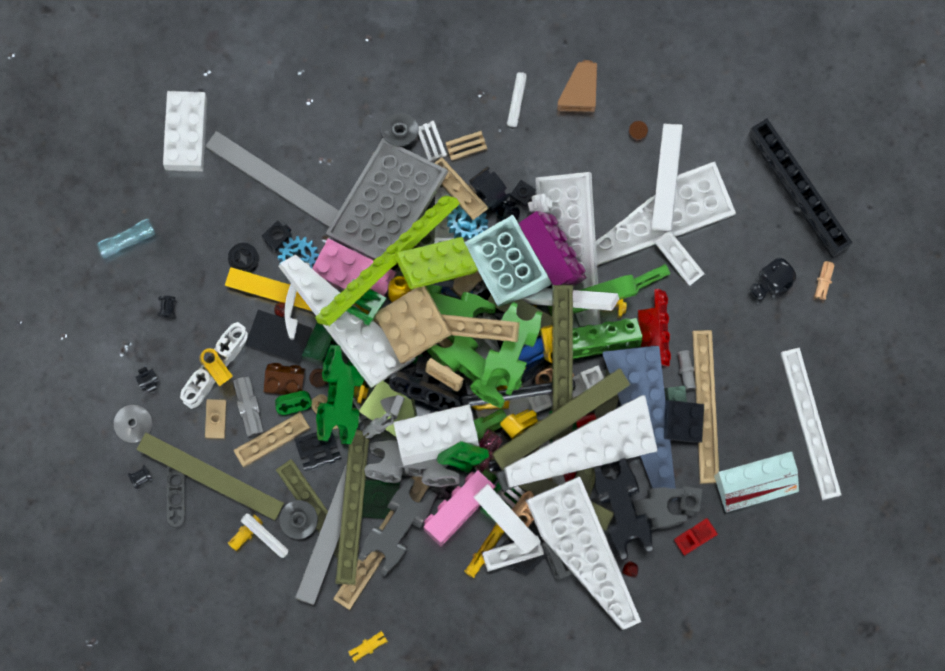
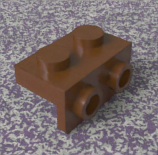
(283, 379)

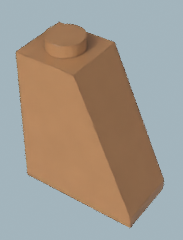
(580, 89)

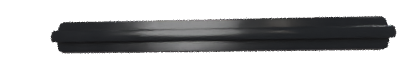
(522, 392)

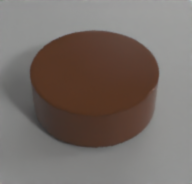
(638, 130)
(316, 378)

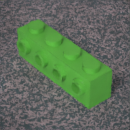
(606, 337)

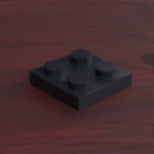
(684, 421)

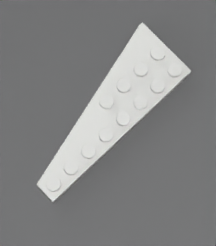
(363, 344)
(614, 436)

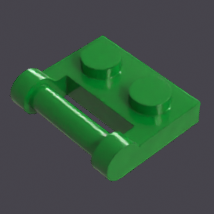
(371, 302)
(468, 453)

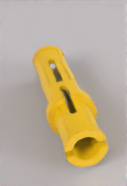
(489, 543)

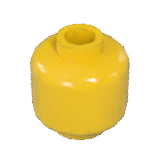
(397, 288)

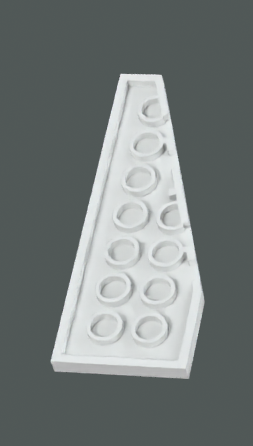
(698, 202)
(574, 211)
(575, 535)

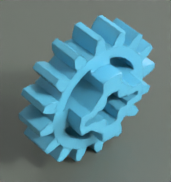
(465, 226)
(301, 249)

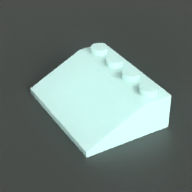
(507, 262)

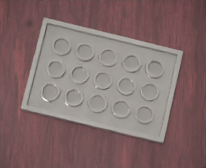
(386, 199)

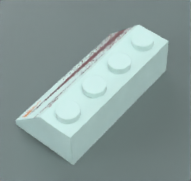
(758, 482)

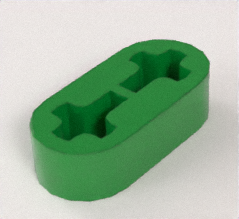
(293, 402)

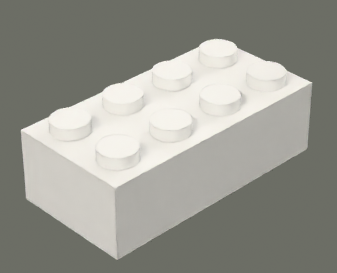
(185, 131)
(432, 433)

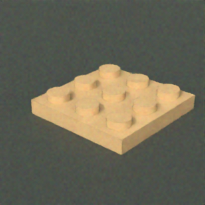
(413, 324)

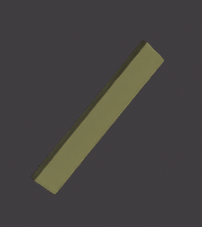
(303, 491)

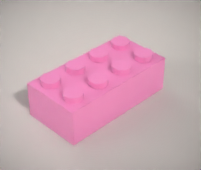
(342, 265)
(457, 510)

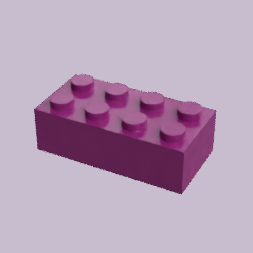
(552, 249)

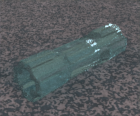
(113, 244)

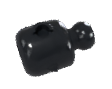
(774, 278)

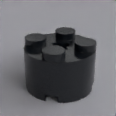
(489, 188)

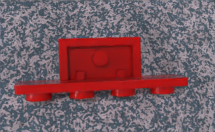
(654, 326)

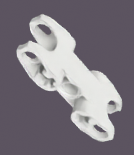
(202, 388)

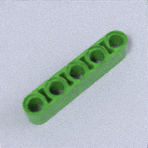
(623, 286)

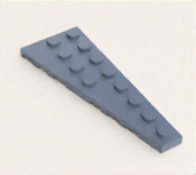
(644, 373)

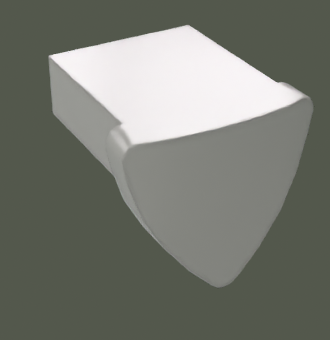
(392, 405)

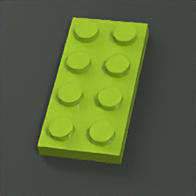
(436, 263)

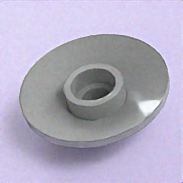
(134, 433)

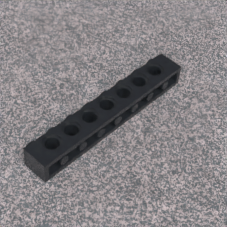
(800, 187)

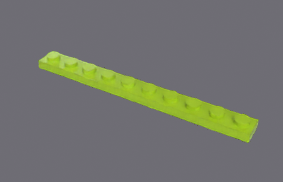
(386, 261)

